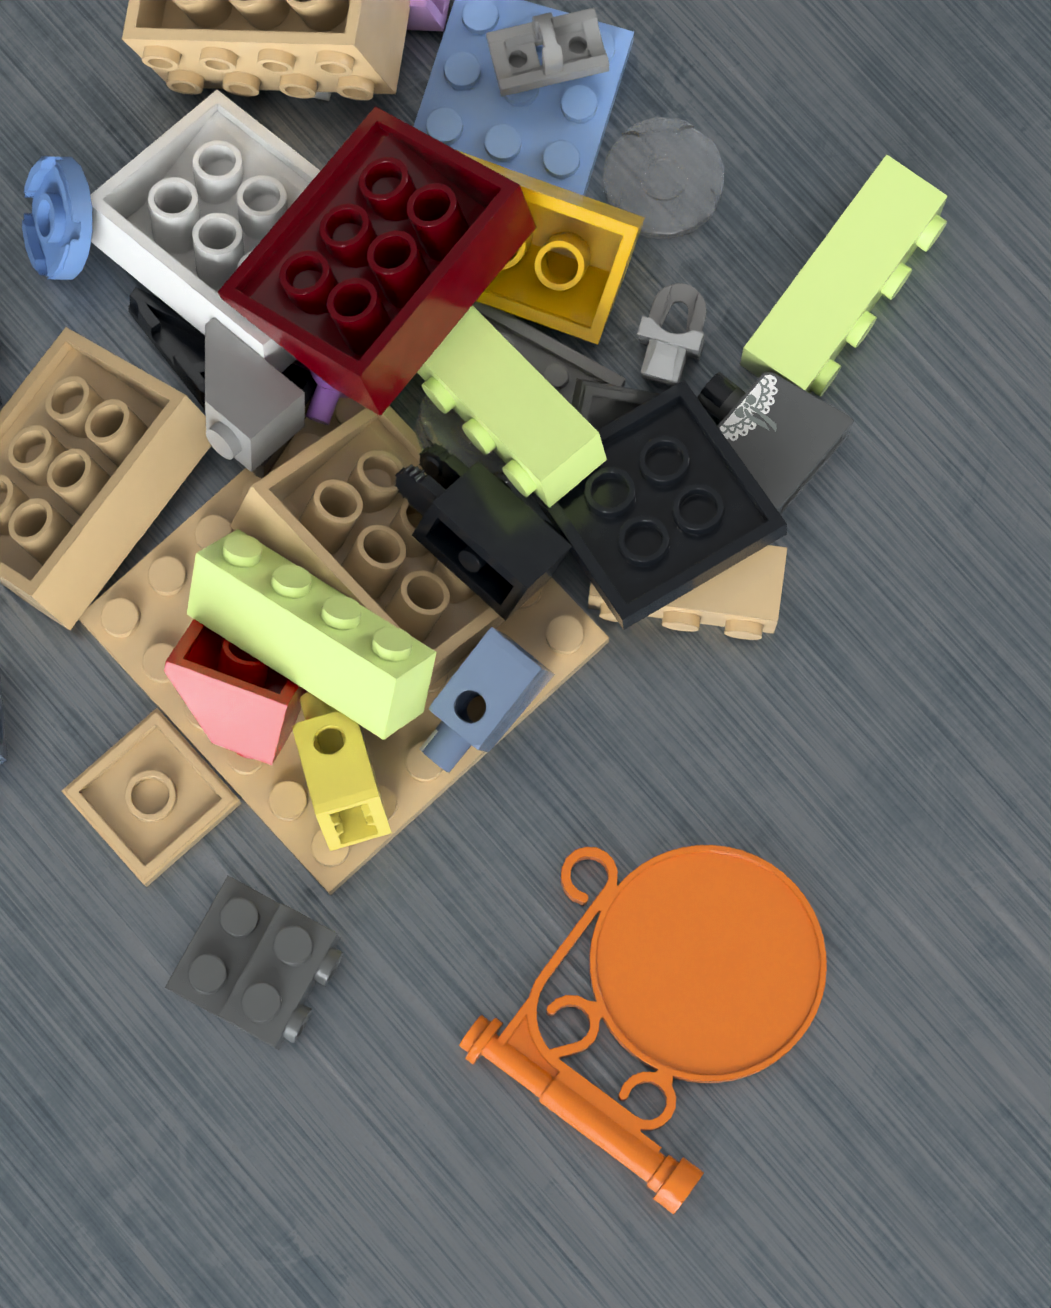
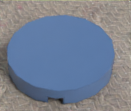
(61, 218)

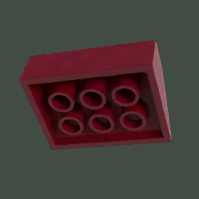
(380, 258)

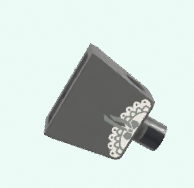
(776, 431)

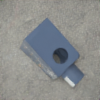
(504, 678)

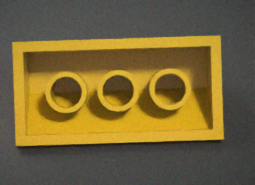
(569, 263)

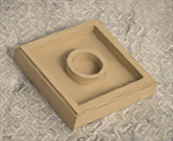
(151, 797)

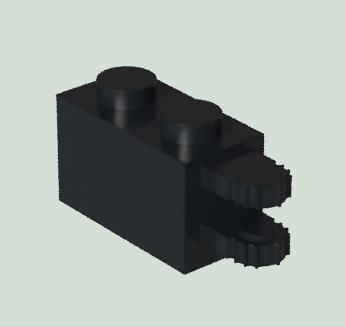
(481, 529)

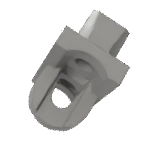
(569, 51)
(667, 350)

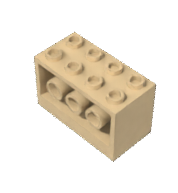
(271, 45)

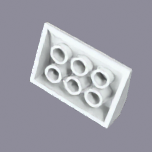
(197, 209)

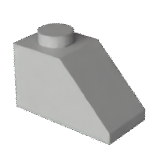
(247, 400)

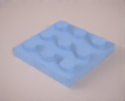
(536, 132)

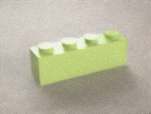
(846, 278)
(511, 410)
(311, 633)

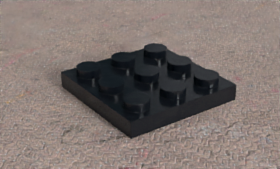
(663, 507)

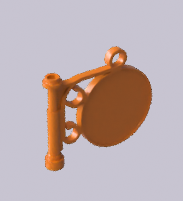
(698, 972)

